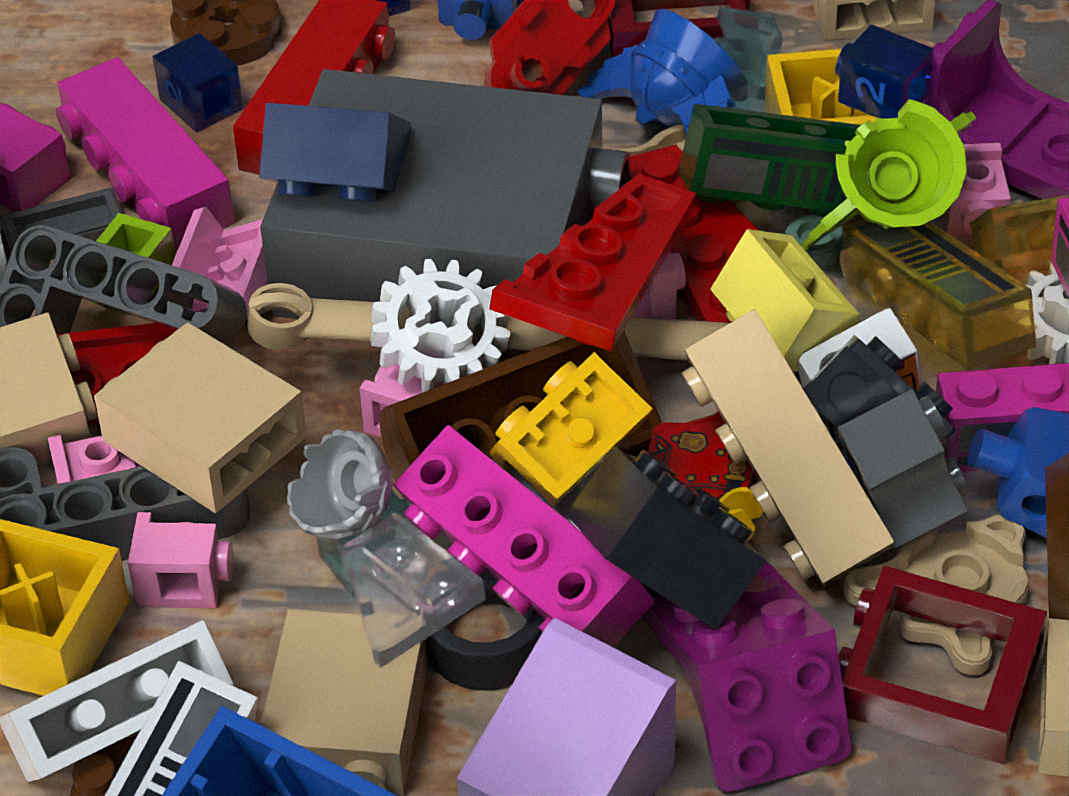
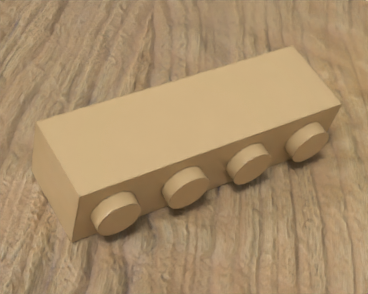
(787, 448)

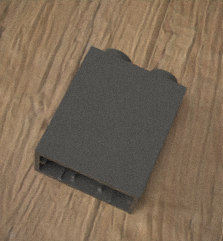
(480, 184)

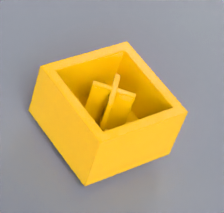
(808, 87)
(55, 606)

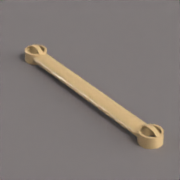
(352, 322)

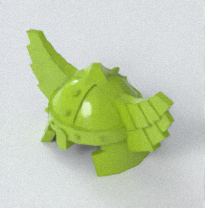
(899, 170)

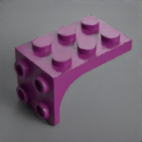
(1029, 124)
(761, 682)

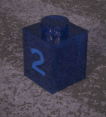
(883, 72)
(198, 82)

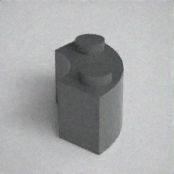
(904, 466)

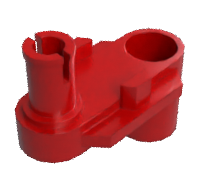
(547, 45)

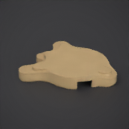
(980, 559)

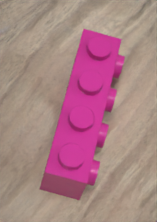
(518, 540)

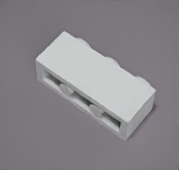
(104, 703)

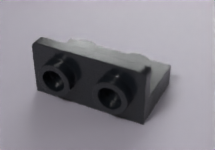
(863, 379)

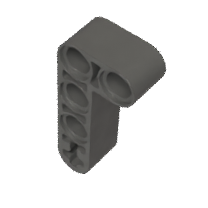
(127, 287)
(103, 505)

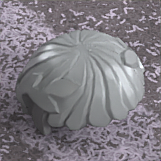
(341, 486)

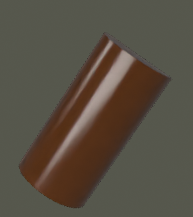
(486, 398)

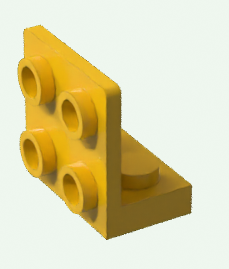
(570, 429)

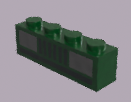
(764, 158)

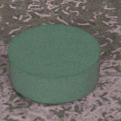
(827, 250)

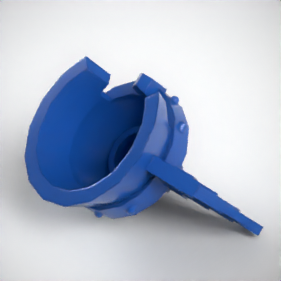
(669, 73)

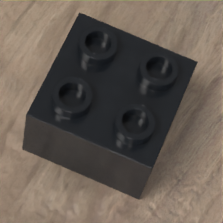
(667, 534)

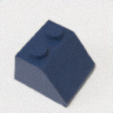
(332, 149)

